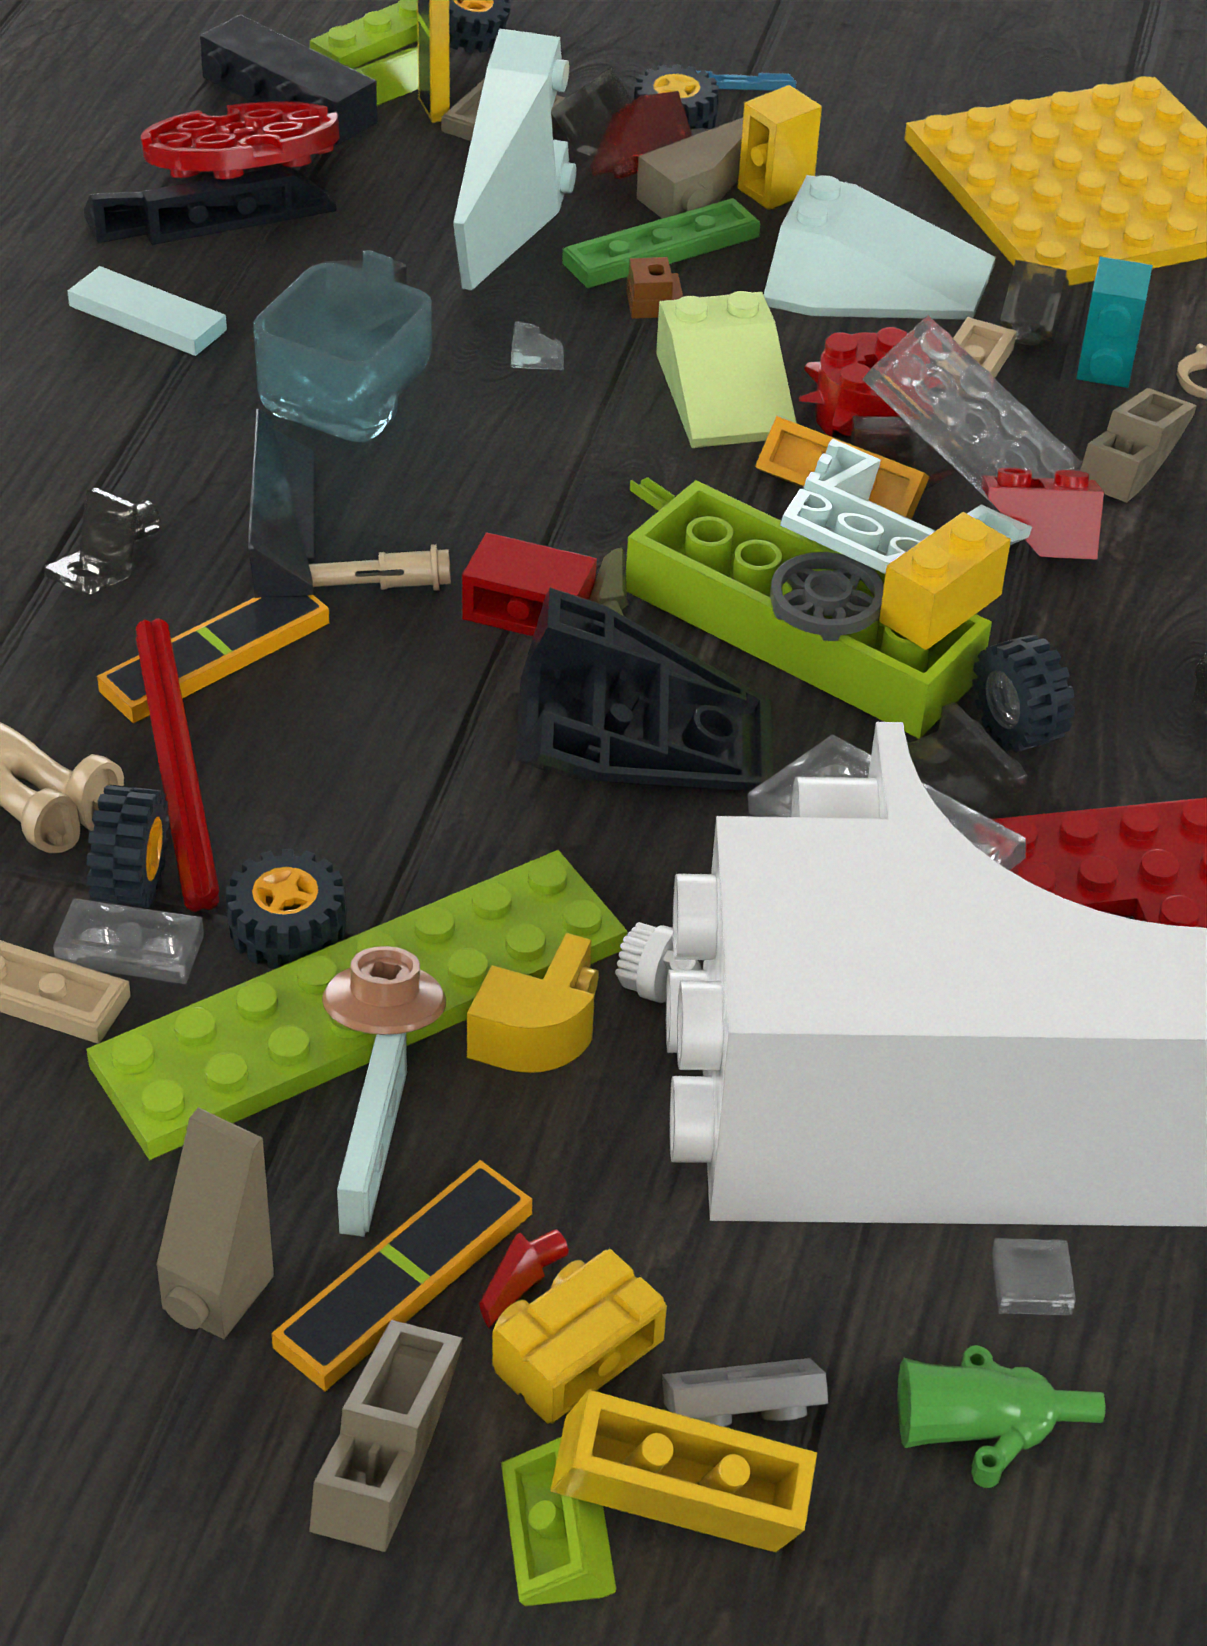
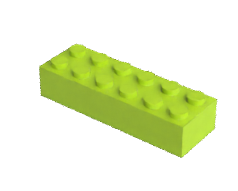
(715, 569)

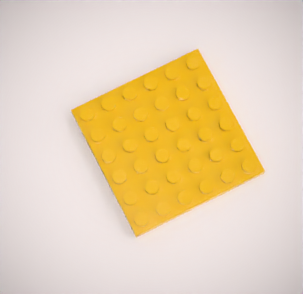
(1078, 175)

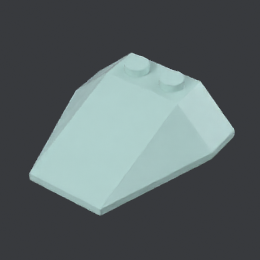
(869, 258)

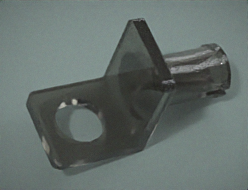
(106, 541)

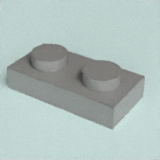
(774, 1388)

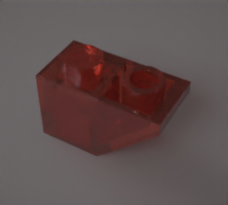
(639, 129)

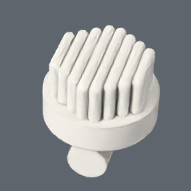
(646, 961)

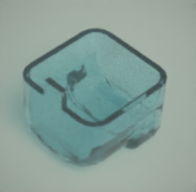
(342, 347)

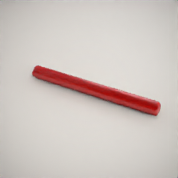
(177, 766)

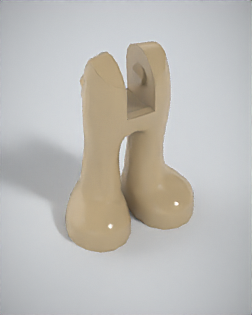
(65, 798)

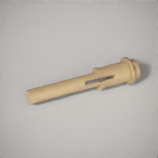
(417, 568)

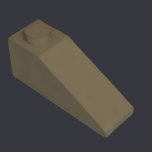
(690, 171)
(216, 1227)

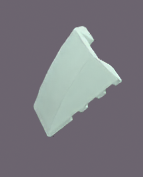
(838, 511)

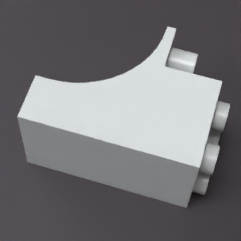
(925, 1028)

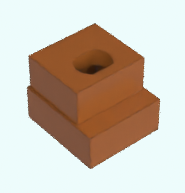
(649, 283)

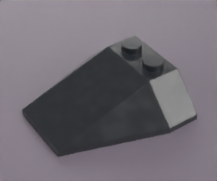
(634, 708)

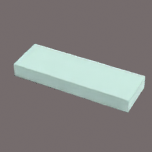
(147, 310)
(371, 1134)

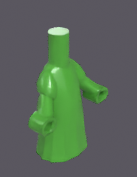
(986, 1403)

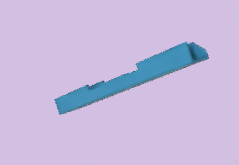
(763, 81)

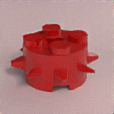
(840, 375)

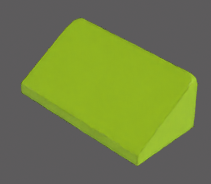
(394, 74)
(555, 1538)

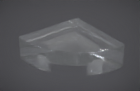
(535, 350)

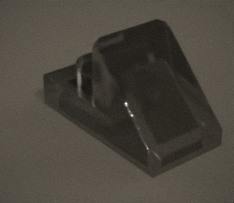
(901, 443)

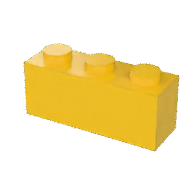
(684, 1471)

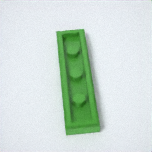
(671, 237)

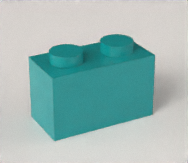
(1114, 321)

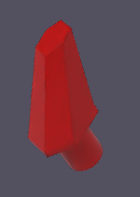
(520, 1271)

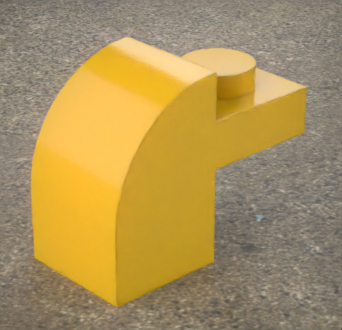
(535, 1021)

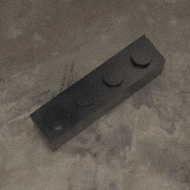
(278, 69)

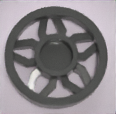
(826, 594)

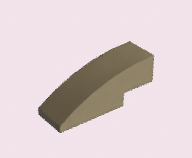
(1136, 442)
(384, 1436)

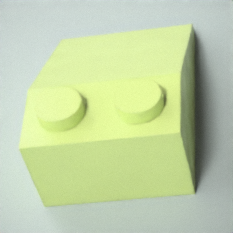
(723, 367)

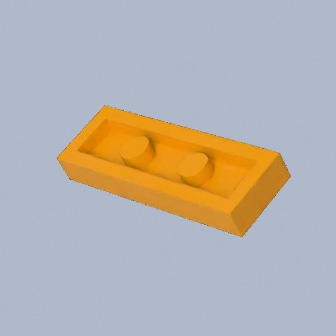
(794, 451)

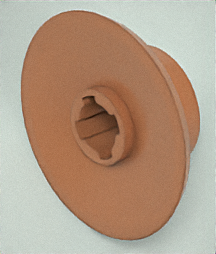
(384, 993)

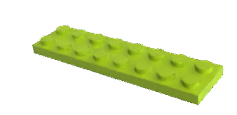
(278, 1040)

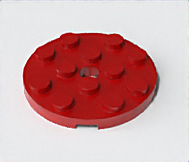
(243, 139)

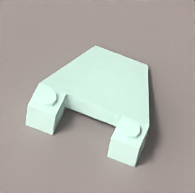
(513, 164)

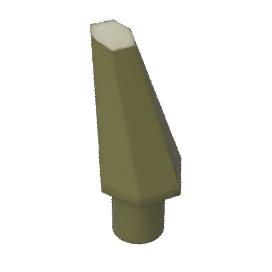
(611, 582)

